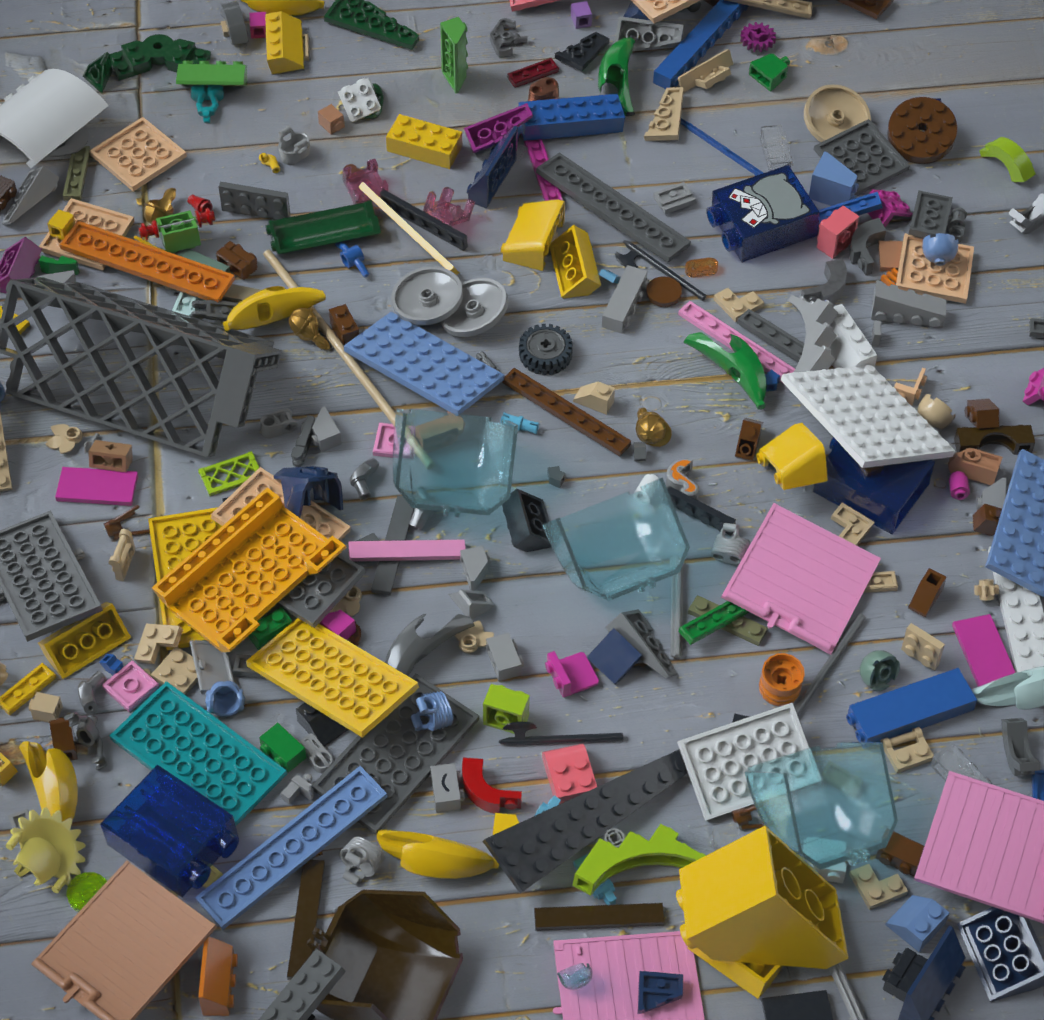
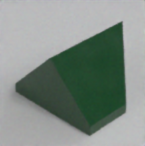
(99, 72)

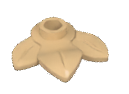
(64, 438)
(350, 604)
(474, 636)

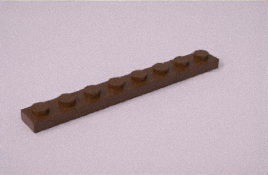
(567, 412)

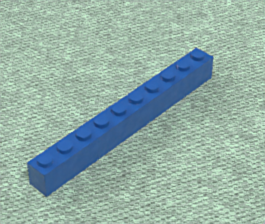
(697, 43)

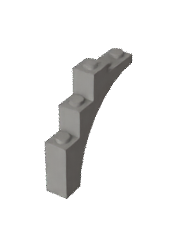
(819, 333)

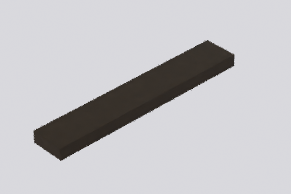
(306, 914)
(599, 916)

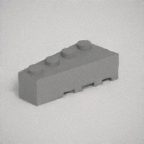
(907, 306)

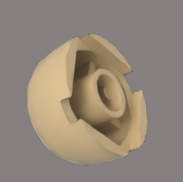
(935, 412)

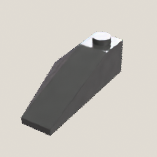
(636, 631)

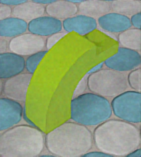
(1012, 156)

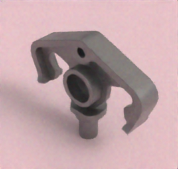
(500, 37)

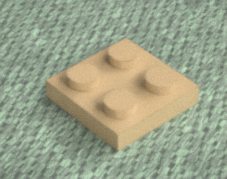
(922, 646)
(177, 670)

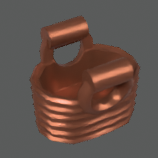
(544, 89)

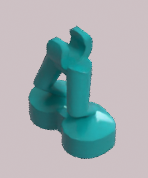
(200, 93)

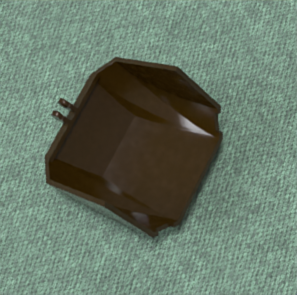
(395, 955)

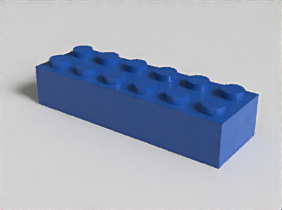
(573, 117)

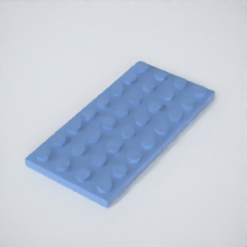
(424, 363)
(1019, 536)

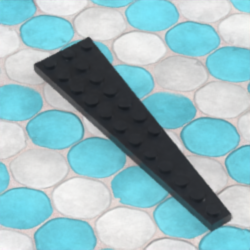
(552, 837)

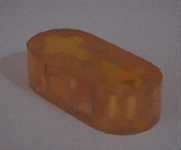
(701, 267)

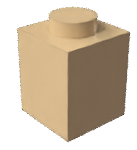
(45, 707)

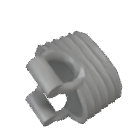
(295, 147)
(732, 549)
(363, 855)

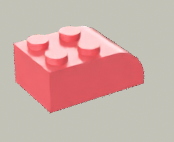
(569, 771)

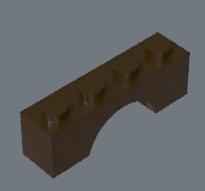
(1012, 437)

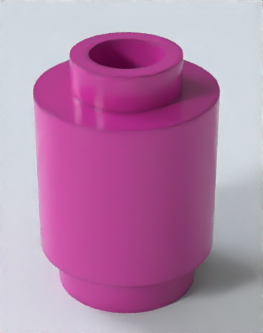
(959, 485)

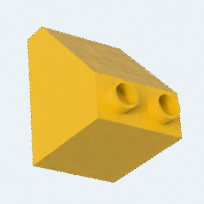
(761, 906)

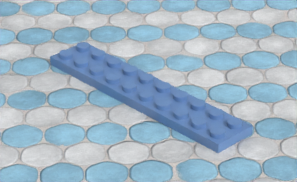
(291, 847)

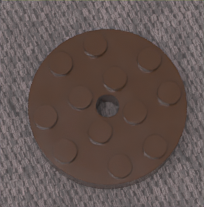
(926, 115)

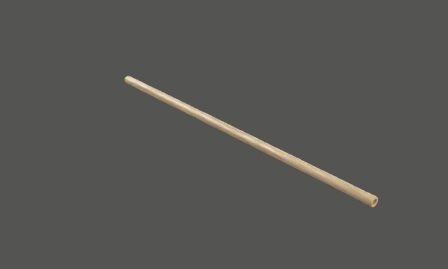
(336, 343)

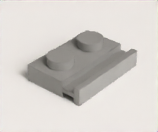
(674, 198)

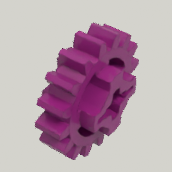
(758, 37)

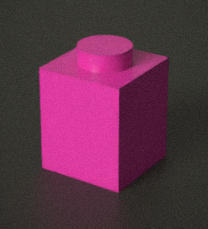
(257, 25)

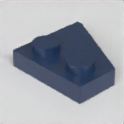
(658, 989)

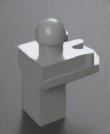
(298, 786)

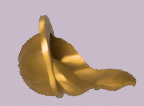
(160, 208)
(305, 326)
(652, 428)

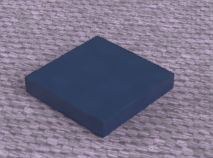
(614, 656)

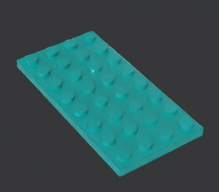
(198, 751)

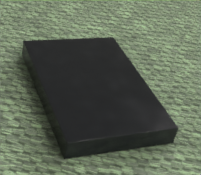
(798, 1006)

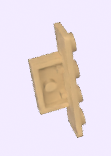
(708, 72)

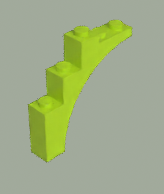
(634, 851)

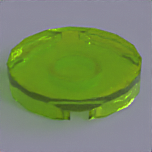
(83, 888)

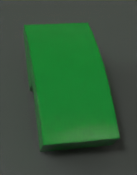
(64, 264)

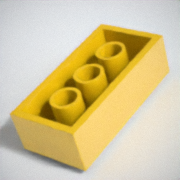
(424, 141)

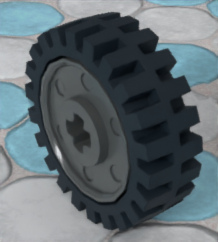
(545, 349)

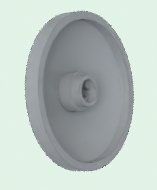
(427, 295)
(480, 310)

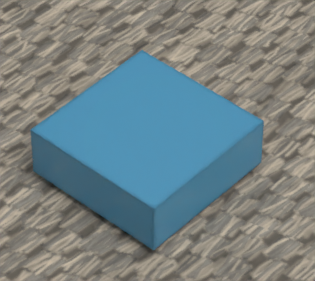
(612, 277)

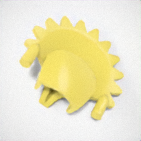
(47, 848)

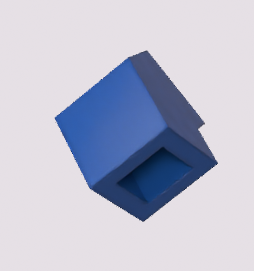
(772, 380)
(111, 664)

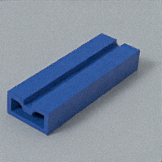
(912, 707)

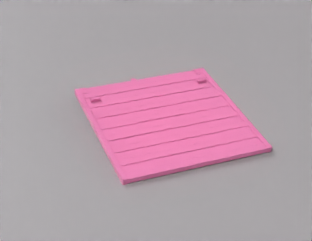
(801, 578)
(987, 847)
(615, 976)

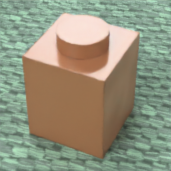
(331, 119)

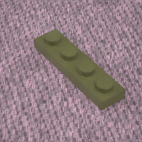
(76, 174)
(742, 627)

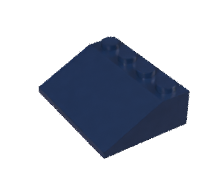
(494, 170)
(1004, 952)
(935, 979)

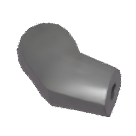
(360, 475)
(420, 517)
(86, 692)

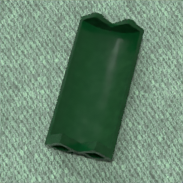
(323, 227)

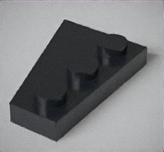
(583, 53)

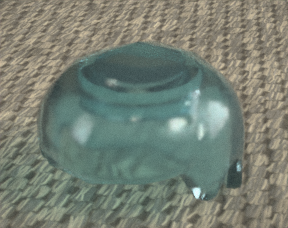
(576, 976)

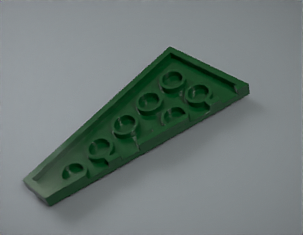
(371, 21)

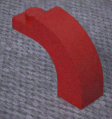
(484, 795)

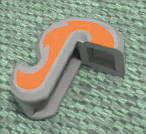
(678, 478)

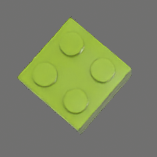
(504, 707)

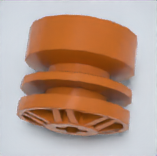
(781, 679)

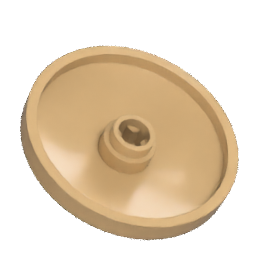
(834, 110)

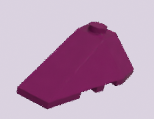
(490, 131)

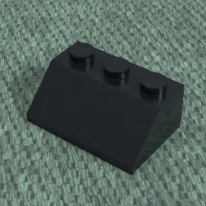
(525, 519)
(319, 724)

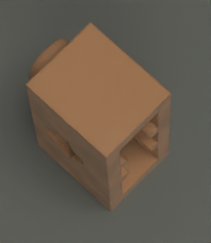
(110, 456)

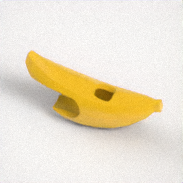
(290, 7)
(271, 306)
(52, 777)
(434, 855)

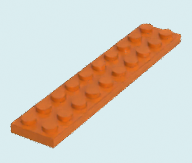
(147, 262)

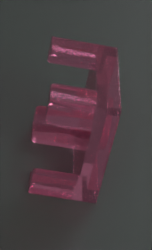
(368, 176)
(445, 210)

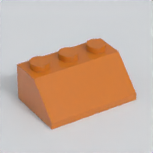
(217, 978)

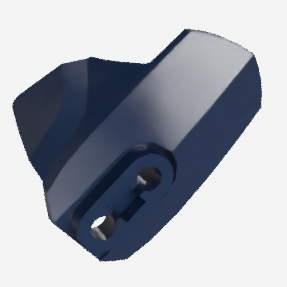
(300, 480)

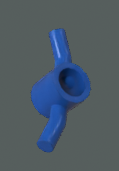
(352, 256)

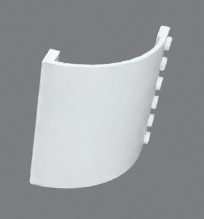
(48, 112)

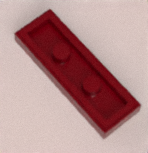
(532, 72)

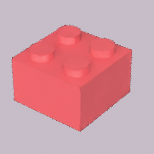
(837, 231)

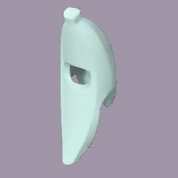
(1020, 688)

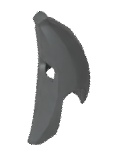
(410, 648)

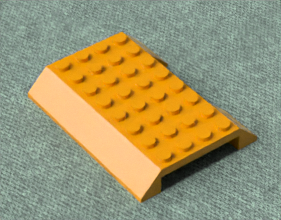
(245, 570)

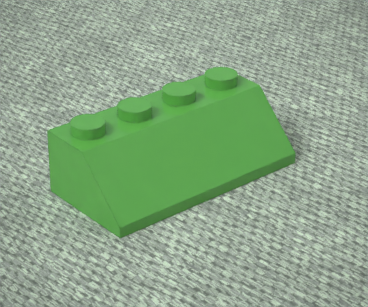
(454, 52)
(211, 74)

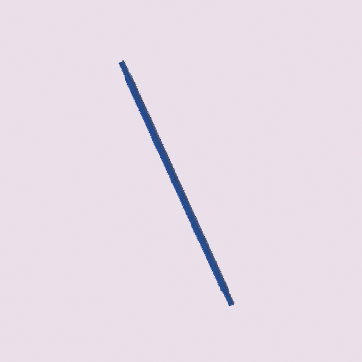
(721, 148)

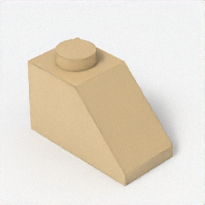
(596, 397)

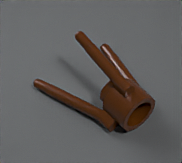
(114, 526)
(743, 817)

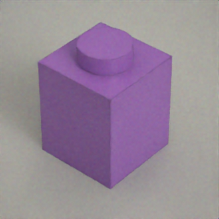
(581, 15)

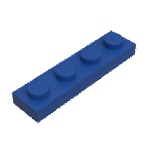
(858, 205)

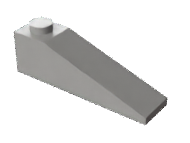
(648, 33)
(35, 187)

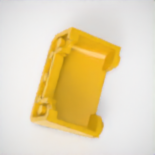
(533, 233)
(796, 457)

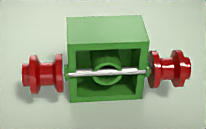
(178, 230)

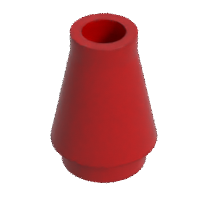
(199, 203)

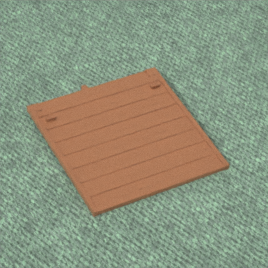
(123, 945)

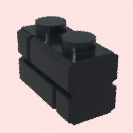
(903, 974)

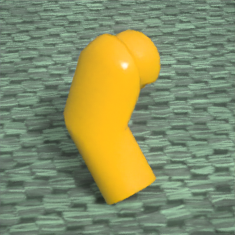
(271, 161)

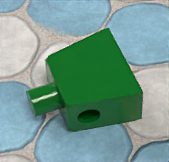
(769, 70)

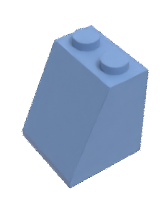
(832, 182)

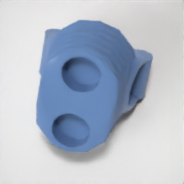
(436, 708)

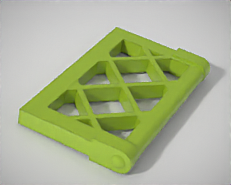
(218, 467)

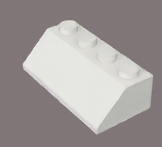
(850, 345)

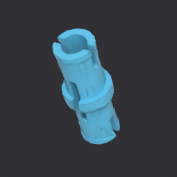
(523, 424)

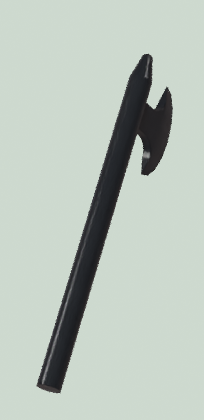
(627, 259)
(520, 729)

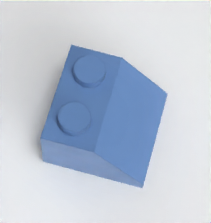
(918, 921)

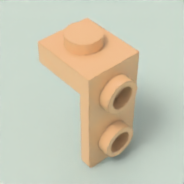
(910, 393)

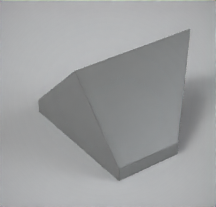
(472, 602)

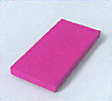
(96, 486)
(983, 649)

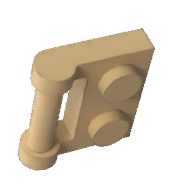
(123, 554)
(911, 755)

